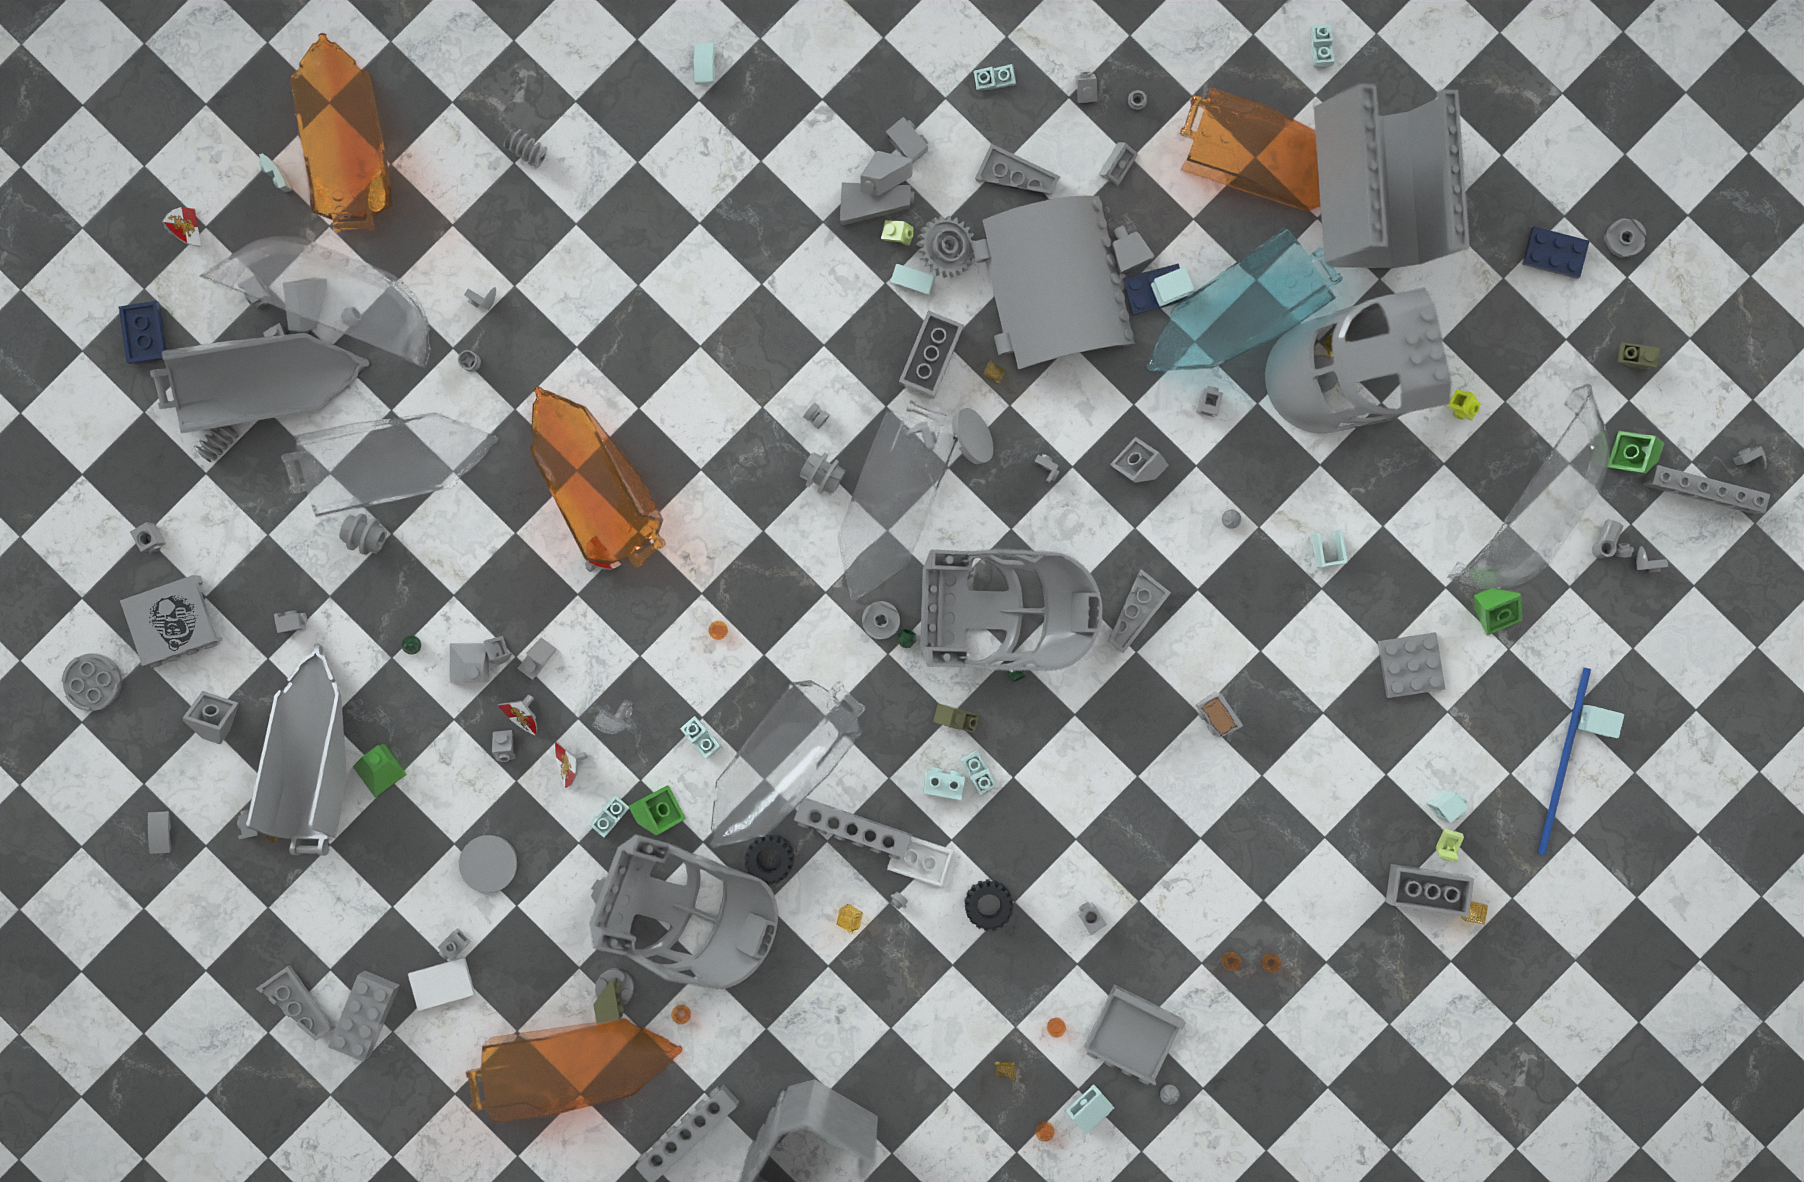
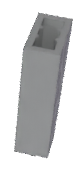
(862, 206)

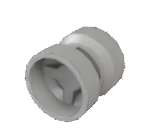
(468, 357)
(815, 411)

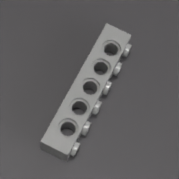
(1707, 490)
(900, 838)
(653, 1170)

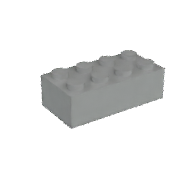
(931, 354)
(1429, 890)
(363, 1016)

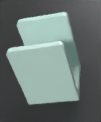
(1172, 286)
(1340, 549)
(1600, 721)

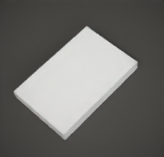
(923, 862)
(441, 983)

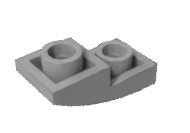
(159, 832)

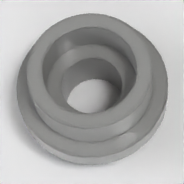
(1137, 94)
(1624, 550)
(898, 900)

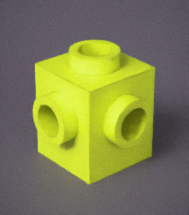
(1464, 405)

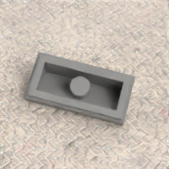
(1118, 163)

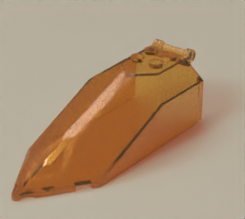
(340, 137)
(1253, 149)
(593, 483)
(566, 1068)

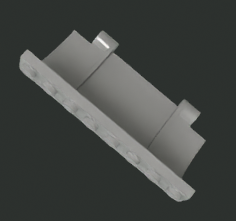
(1054, 280)

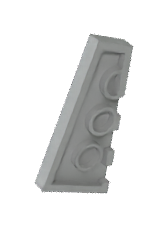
(1013, 171)
(1140, 606)
(294, 999)

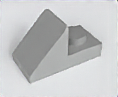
(537, 658)

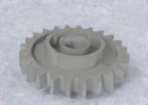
(937, 256)

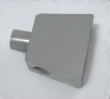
(1130, 250)

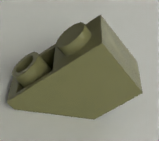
(1638, 356)
(956, 718)
(608, 1004)

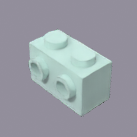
(943, 783)
(1448, 806)
(1090, 1109)

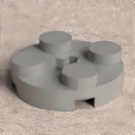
(1614, 237)
(878, 609)
(624, 978)

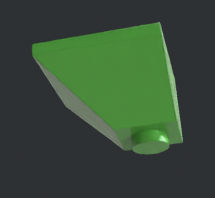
(1635, 452)
(1498, 609)
(379, 769)
(657, 811)

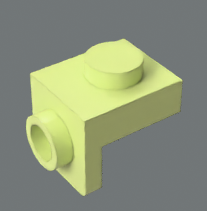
(897, 232)
(1449, 845)

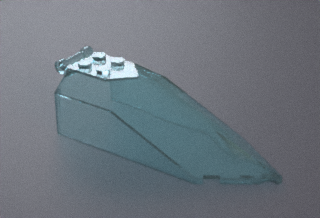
(1245, 306)

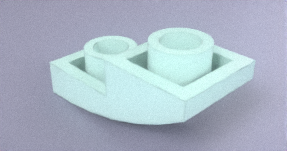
(1322, 45)
(704, 63)
(994, 78)
(274, 171)
(912, 279)
(701, 737)
(978, 772)
(609, 816)

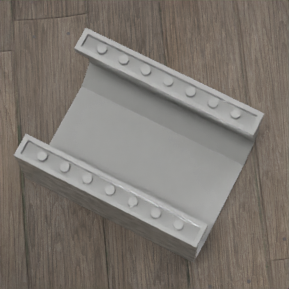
(1390, 181)
(823, 1112)

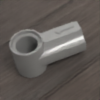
(1608, 537)

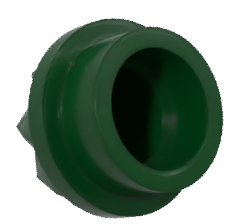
(906, 638)
(411, 645)
(1016, 675)

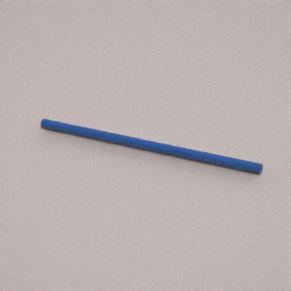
(1564, 761)

